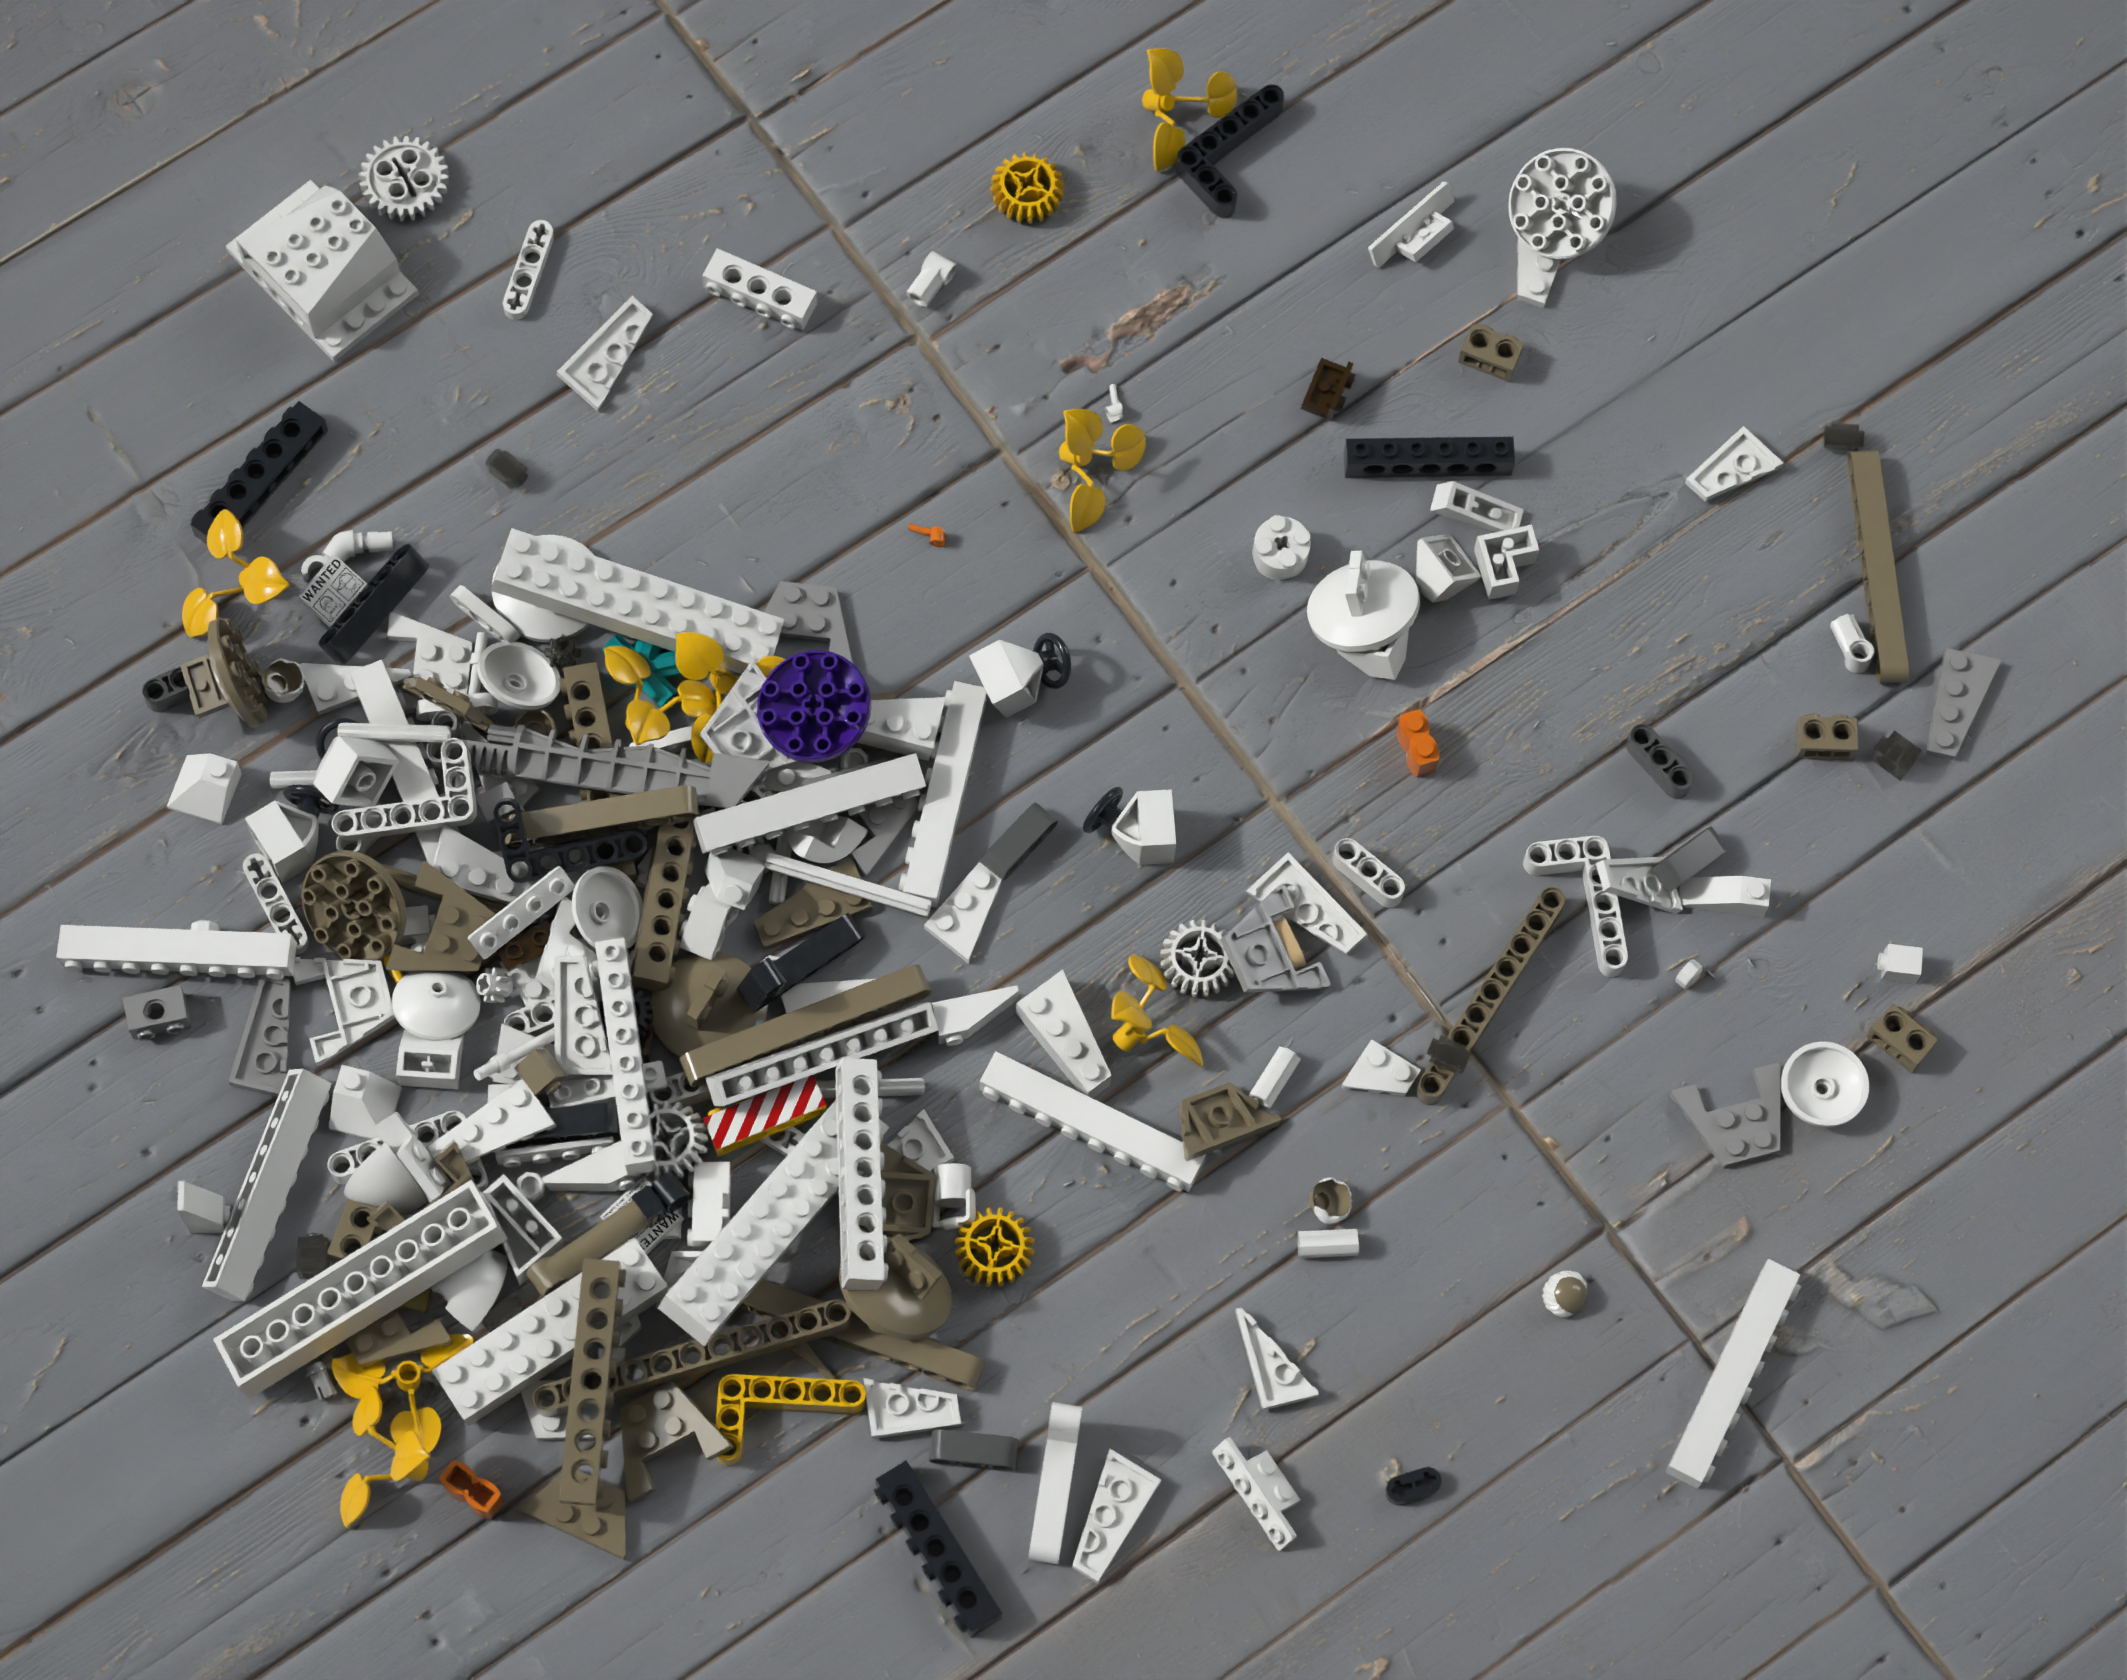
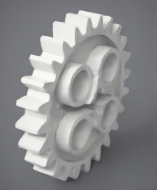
(381, 188)

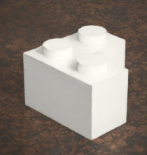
(1500, 554)
(706, 924)

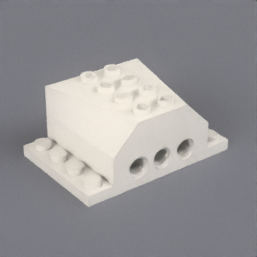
(324, 267)

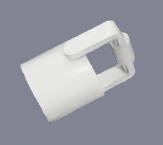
(953, 1191)

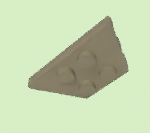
(1220, 1119)
(906, 1196)
(597, 1525)

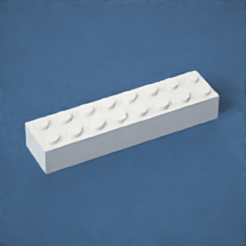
(540, 1338)

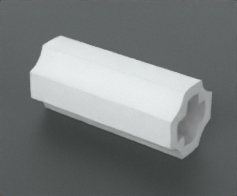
(1275, 1077)
(1328, 1243)

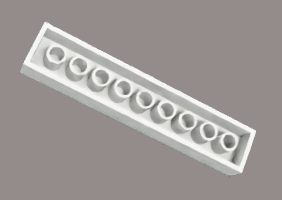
(630, 600)
(759, 1233)
(360, 1289)

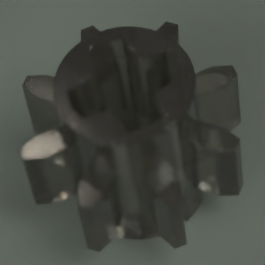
(562, 652)

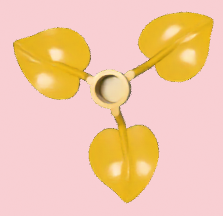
(1165, 71)
(1081, 431)
(259, 581)
(694, 658)
(642, 718)
(1137, 1022)
(425, 1421)
(409, 1458)

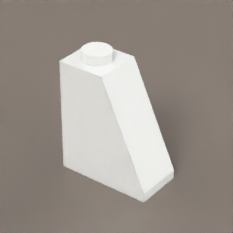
(734, 877)

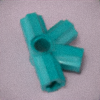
(661, 667)

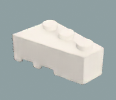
(904, 725)
(710, 1202)
(527, 1230)

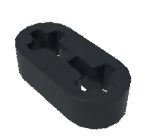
(1411, 1479)

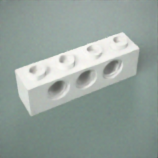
(752, 277)

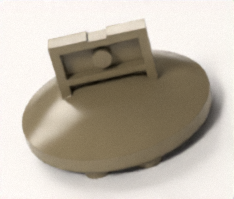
(226, 676)
(353, 906)
(702, 1003)
(910, 1301)

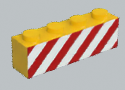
(764, 1115)

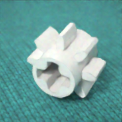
(494, 985)

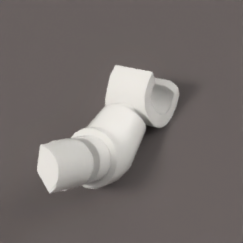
(346, 545)

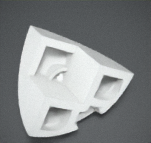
(826, 841)
(383, 1179)
(474, 1288)

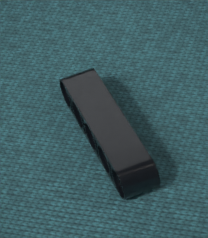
(373, 604)
(577, 1124)

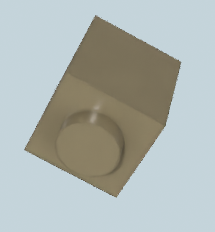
(541, 1072)

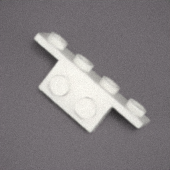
(1416, 230)
(521, 912)
(600, 1088)
(542, 1153)
(413, 1155)
(1261, 1488)

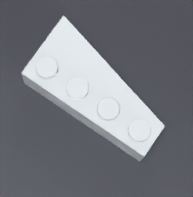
(1062, 1030)

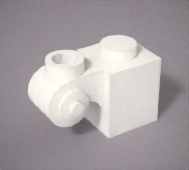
(418, 927)

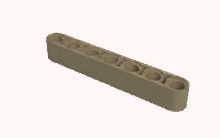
(607, 816)

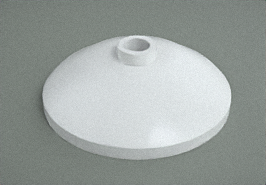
(518, 675)
(606, 906)
(434, 1013)
(1835, 1070)

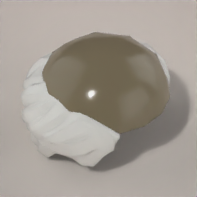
(283, 680)
(1330, 1200)
(1565, 1293)

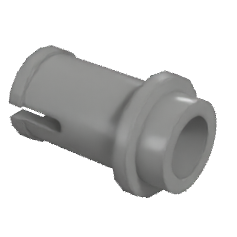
(321, 1381)

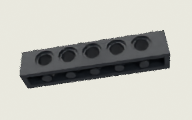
(1429, 457)
(276, 470)
(904, 1480)

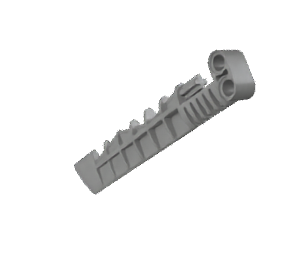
(607, 769)

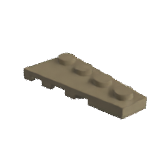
(810, 910)

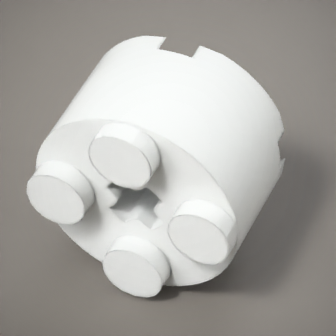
(1279, 533)

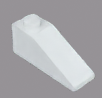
(1474, 507)
(1727, 894)
(965, 1015)
(596, 1172)
(202, 1209)

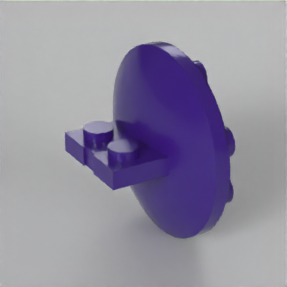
(814, 706)

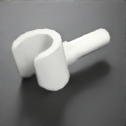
(1114, 411)

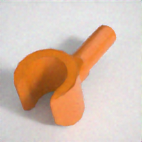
(936, 534)

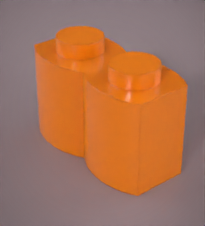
(1415, 739)
(464, 1486)

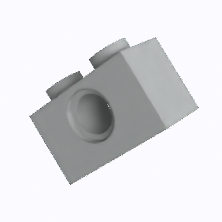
(141, 1006)

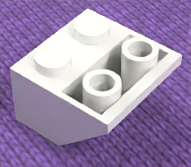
(429, 1062)

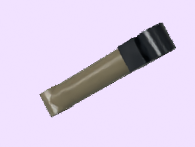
(645, 1209)

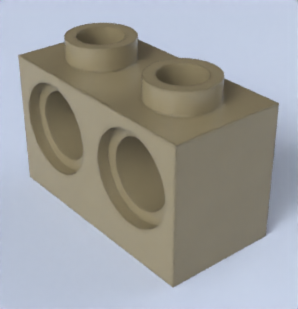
(1488, 358)
(1827, 744)
(1897, 1043)
(348, 1233)

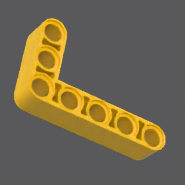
(777, 1401)

